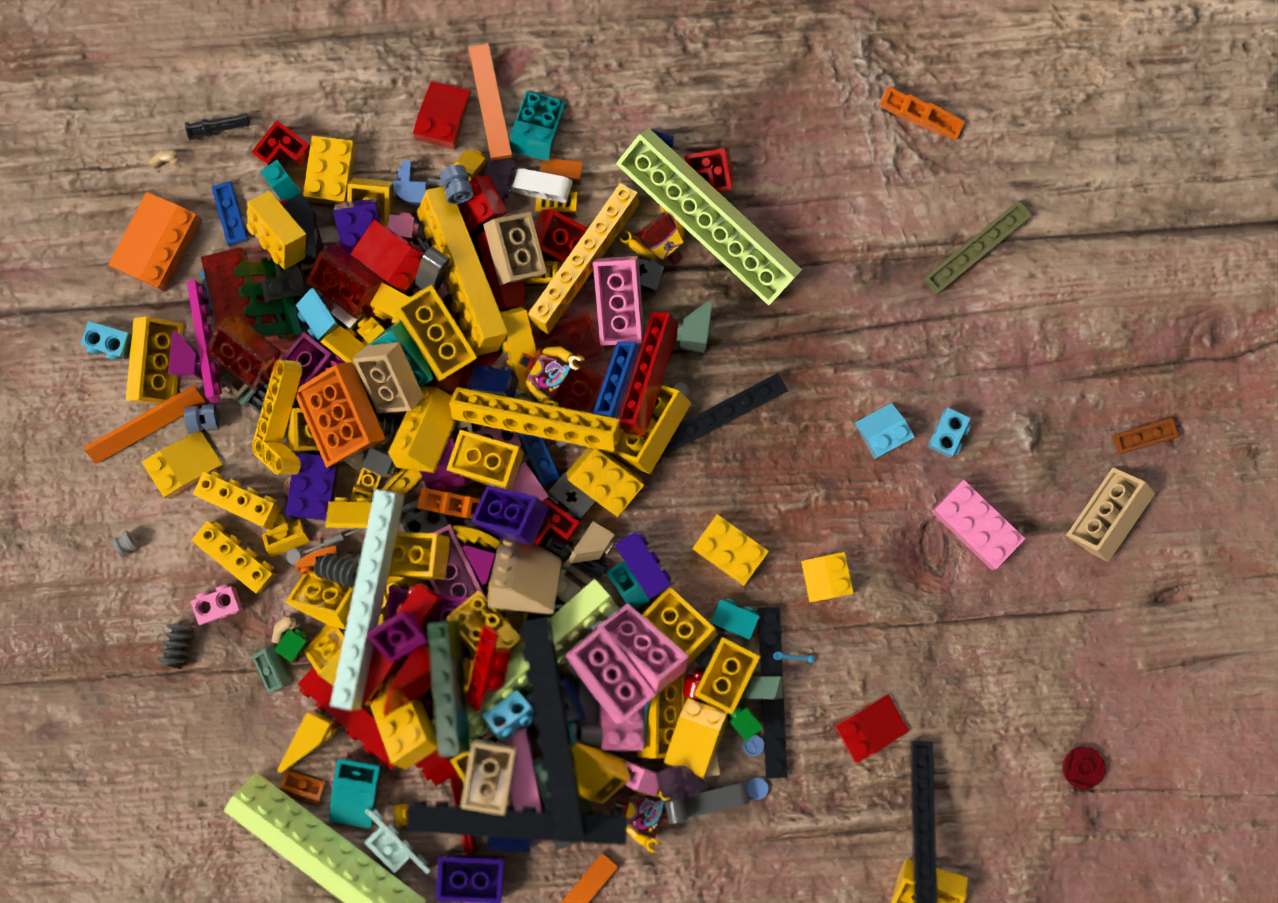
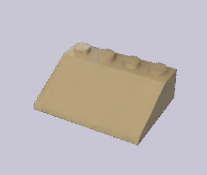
(524, 578)

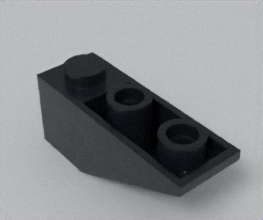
(306, 218)

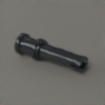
(205, 125)
(565, 550)

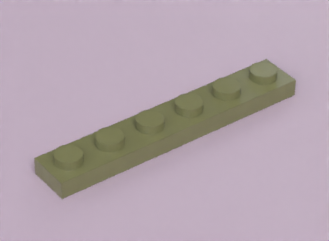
(977, 247)

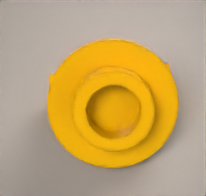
(279, 526)
(400, 814)

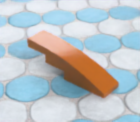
(920, 113)
(447, 503)

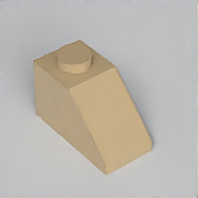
(593, 544)

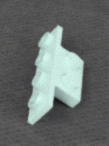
(389, 847)

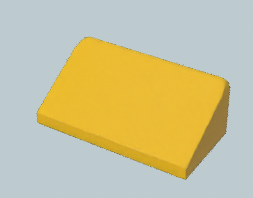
(286, 540)

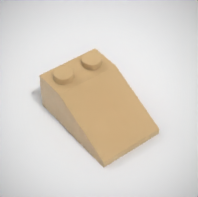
(488, 777)

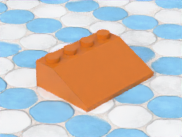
(155, 241)
(339, 414)

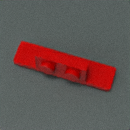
(488, 668)

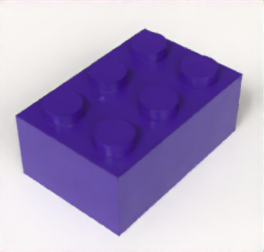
(353, 220)
(311, 488)
(509, 515)
(643, 564)
(470, 878)

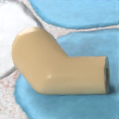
(164, 155)
(281, 626)

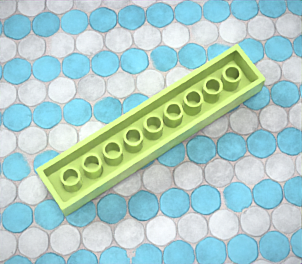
(708, 216)
(569, 628)
(314, 846)

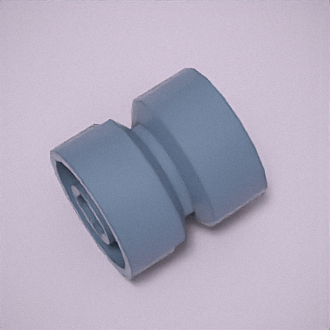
(456, 184)
(194, 418)

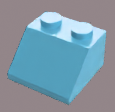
(317, 315)
(884, 430)

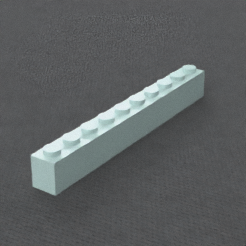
(367, 600)

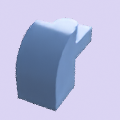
(406, 189)

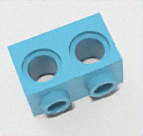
(107, 338)
(944, 430)
(505, 713)

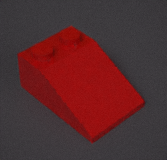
(441, 115)
(557, 234)
(388, 255)
(411, 681)
(871, 728)

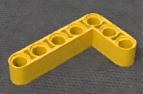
(274, 419)

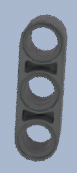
(432, 269)

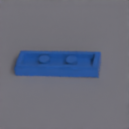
(230, 213)
(540, 458)

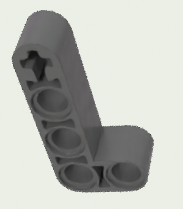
(587, 731)
(708, 802)

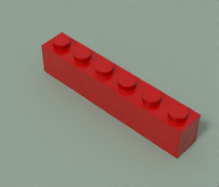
(648, 373)
(423, 604)
(359, 723)

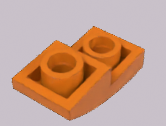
(306, 564)

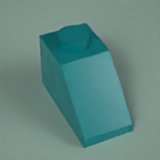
(280, 181)
(627, 585)

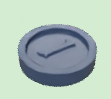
(753, 746)
(757, 788)

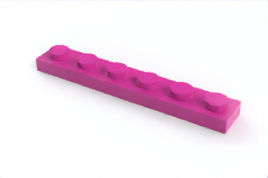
(203, 332)

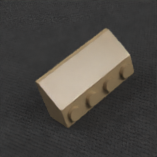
(1111, 514)

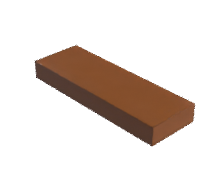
(1145, 436)

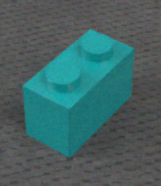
(735, 619)

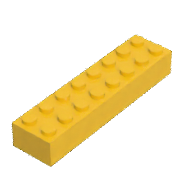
(464, 273)

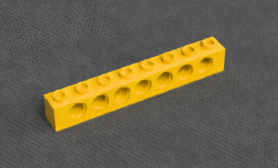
(580, 261)
(535, 419)

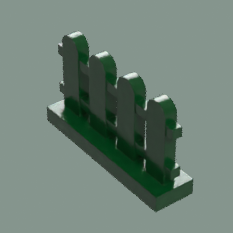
(284, 311)

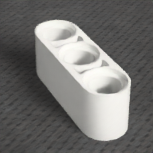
(542, 185)

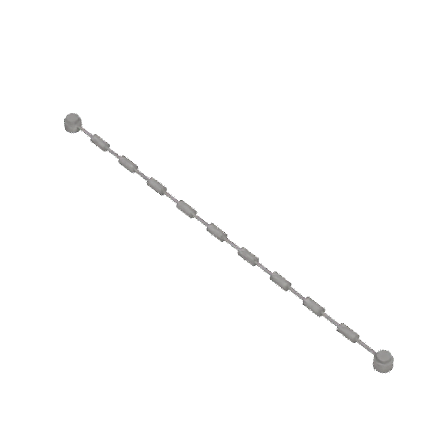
(296, 554)

